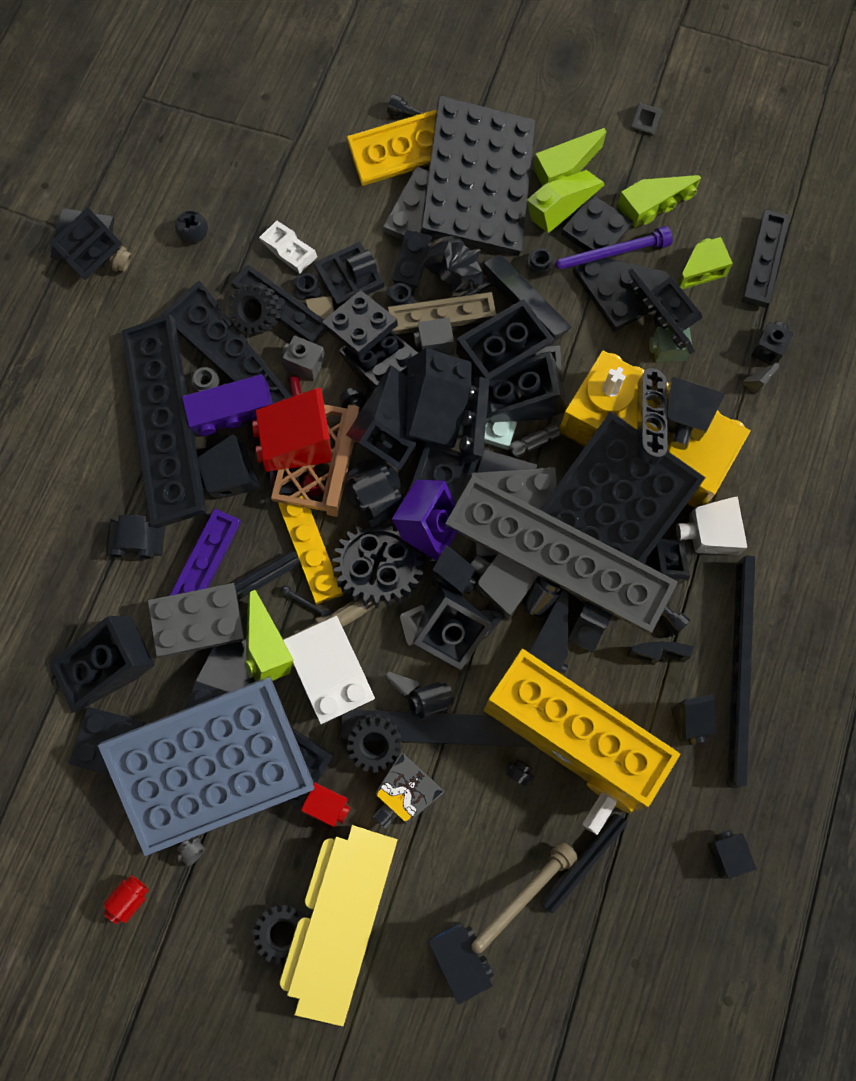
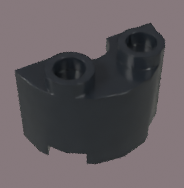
(375, 494)
(134, 535)

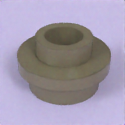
(121, 260)

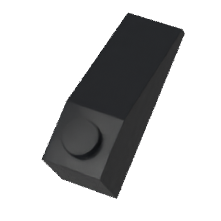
(552, 642)

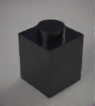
(731, 854)

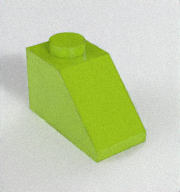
(706, 263)

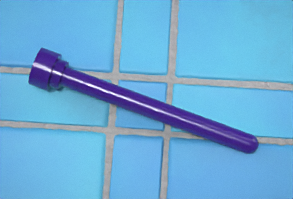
(659, 238)

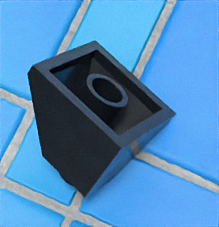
(451, 628)

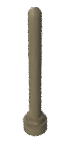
(561, 858)

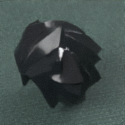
(453, 264)

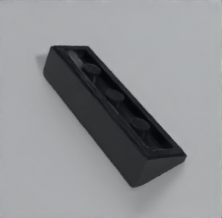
(517, 288)

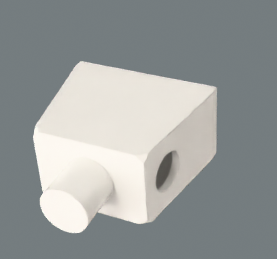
(715, 528)

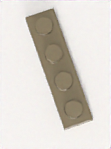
(460, 310)

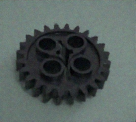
(352, 558)

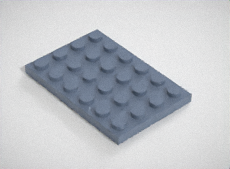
(206, 766)

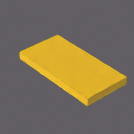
(392, 148)

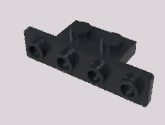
(672, 306)

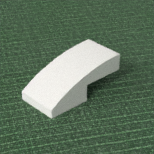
(287, 247)

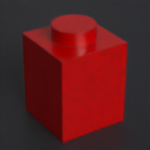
(326, 805)

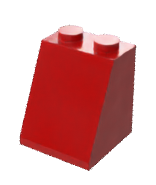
(293, 432)

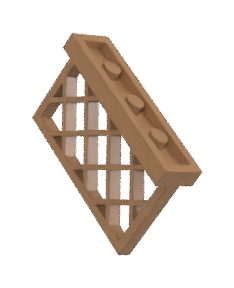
(337, 473)

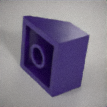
(424, 516)

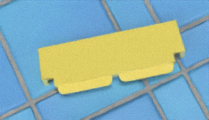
(333, 942)

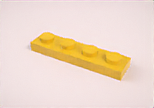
(311, 552)

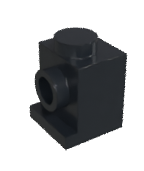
(772, 342)

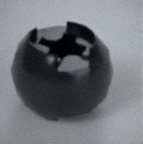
(191, 226)

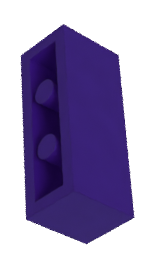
(226, 405)

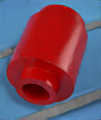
(125, 900)

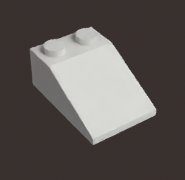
(329, 669)

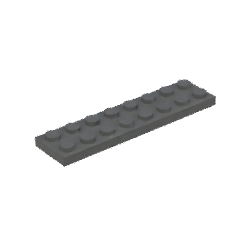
(561, 554)

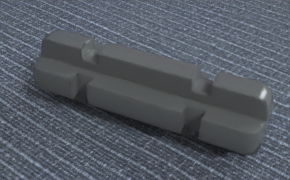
(534, 440)

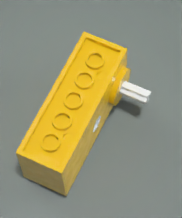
(613, 388)
(584, 735)

